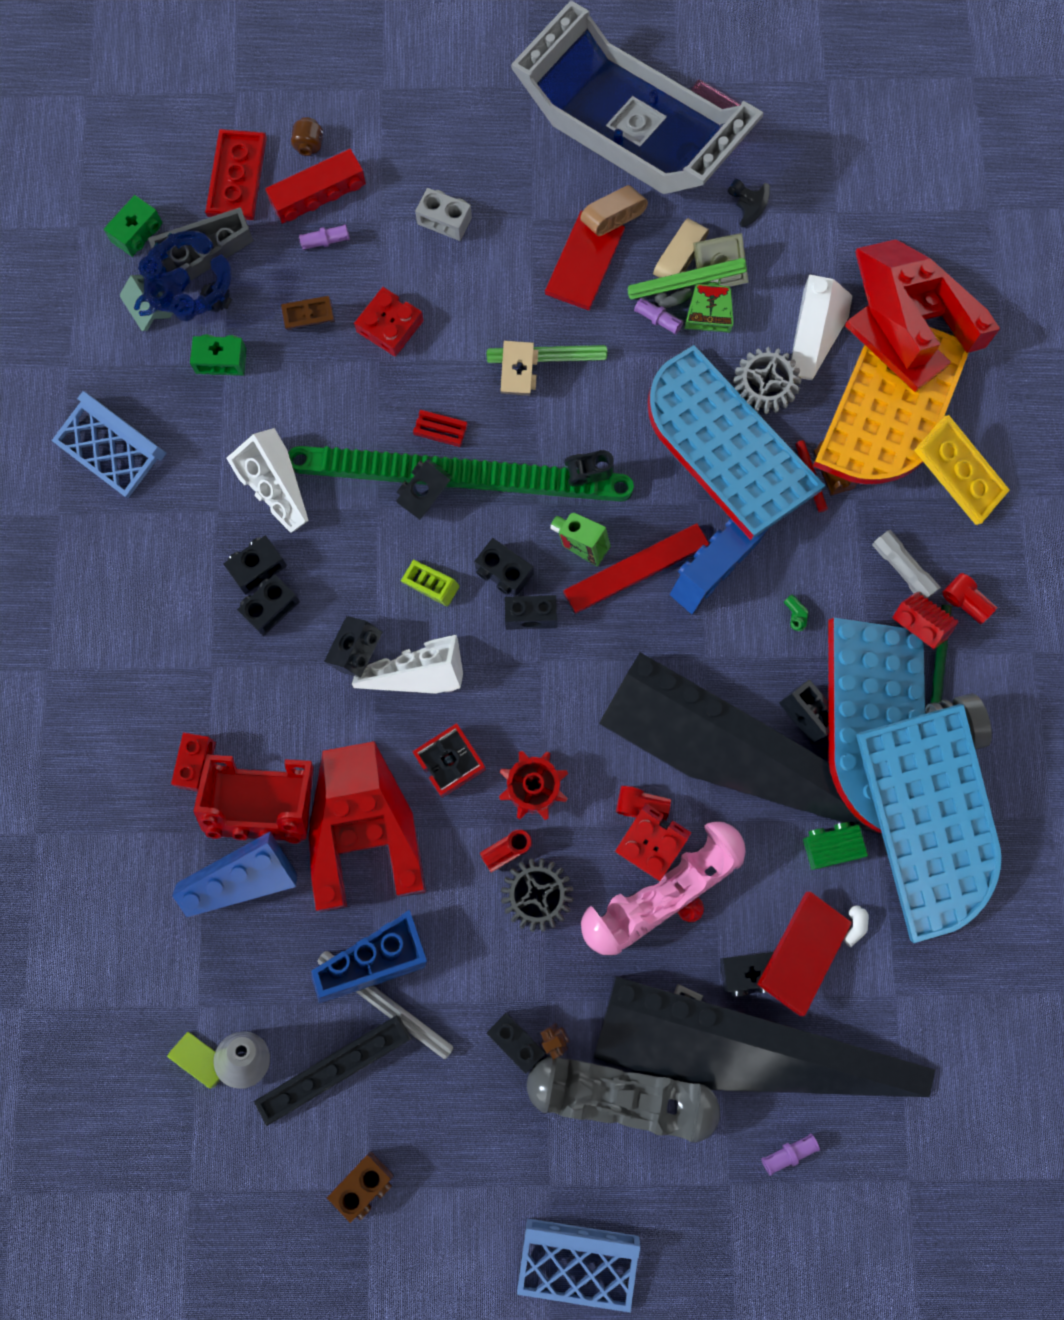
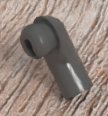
(674, 299)

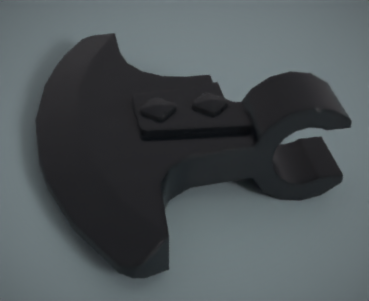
(749, 201)

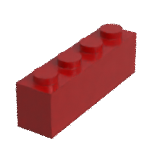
(316, 186)

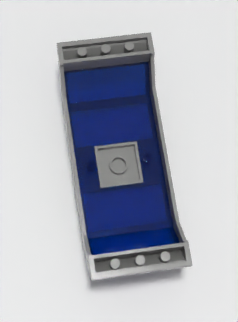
(627, 107)

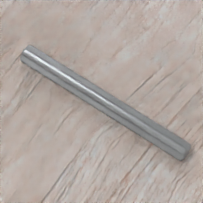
(392, 1009)

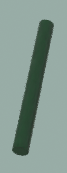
(940, 663)

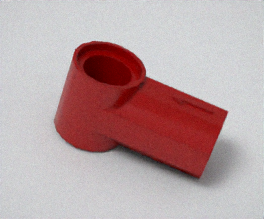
(963, 593)
(633, 799)
(504, 851)

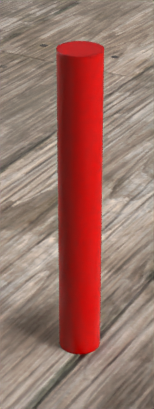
(805, 457)

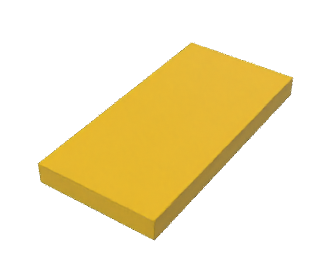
(962, 470)

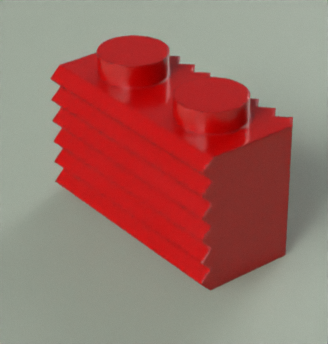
(925, 620)

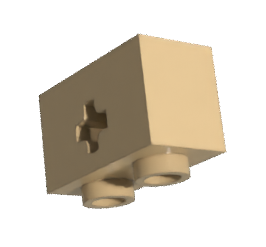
(513, 354)

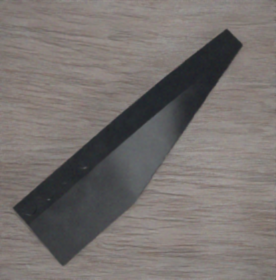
(719, 742)
(739, 1052)

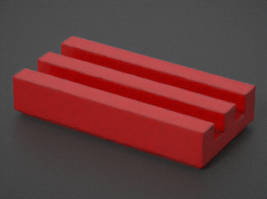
(441, 428)

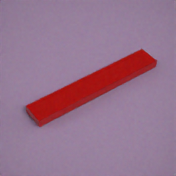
(635, 568)

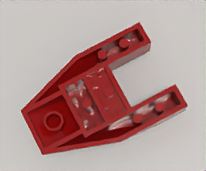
(907, 290)
(359, 810)

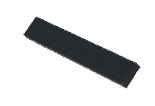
(332, 1070)

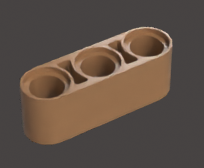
(614, 210)

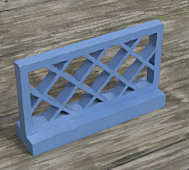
(115, 425)
(585, 1240)

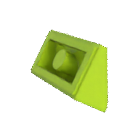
(195, 1059)

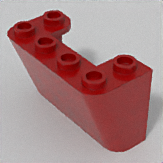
(254, 801)

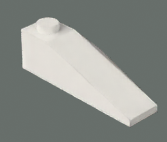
(820, 320)
(268, 470)
(427, 670)

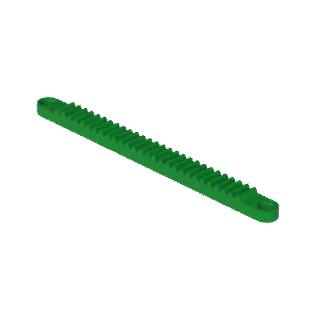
(464, 473)

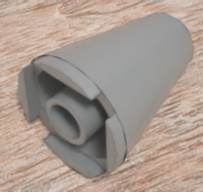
(245, 1070)

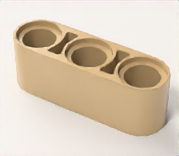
(681, 250)

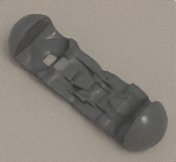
(613, 1096)

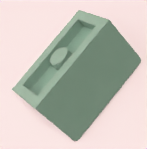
(129, 295)

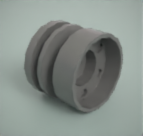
(976, 715)

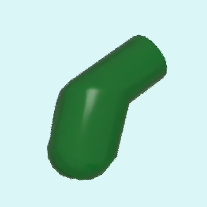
(799, 613)

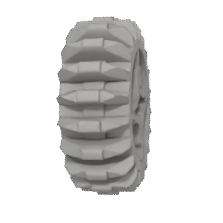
(776, 384)

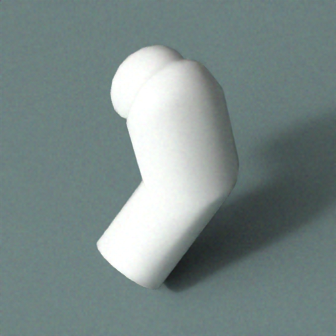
(860, 925)

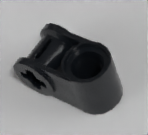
(587, 467)

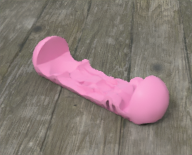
(637, 915)

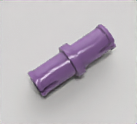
(324, 237)
(658, 316)
(790, 1154)

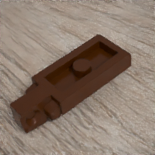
(555, 1040)

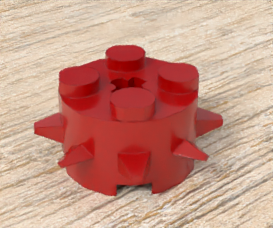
(527, 771)

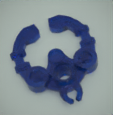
(175, 281)

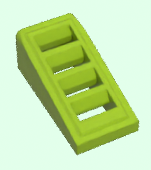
(443, 591)

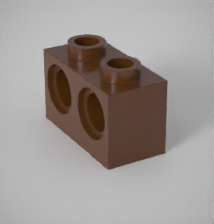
(357, 1183)

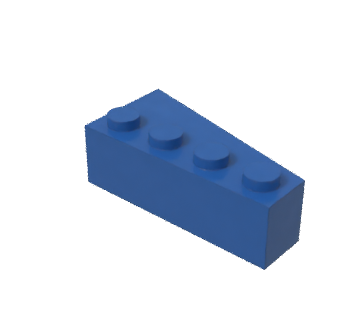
(711, 565)
(238, 877)
(372, 960)

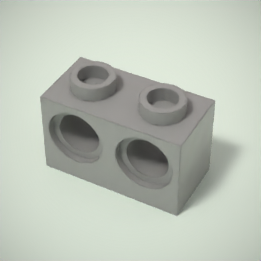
(441, 218)

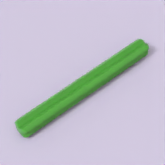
(687, 278)
(557, 353)

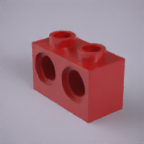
(191, 760)

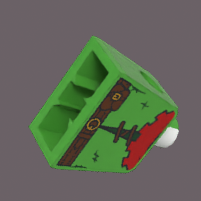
(710, 308)
(582, 537)

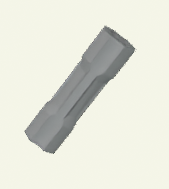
(893, 551)

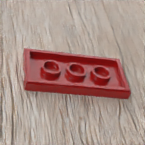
(236, 172)
(583, 265)
(871, 335)
(804, 953)

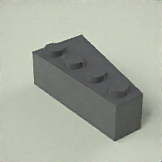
(227, 233)

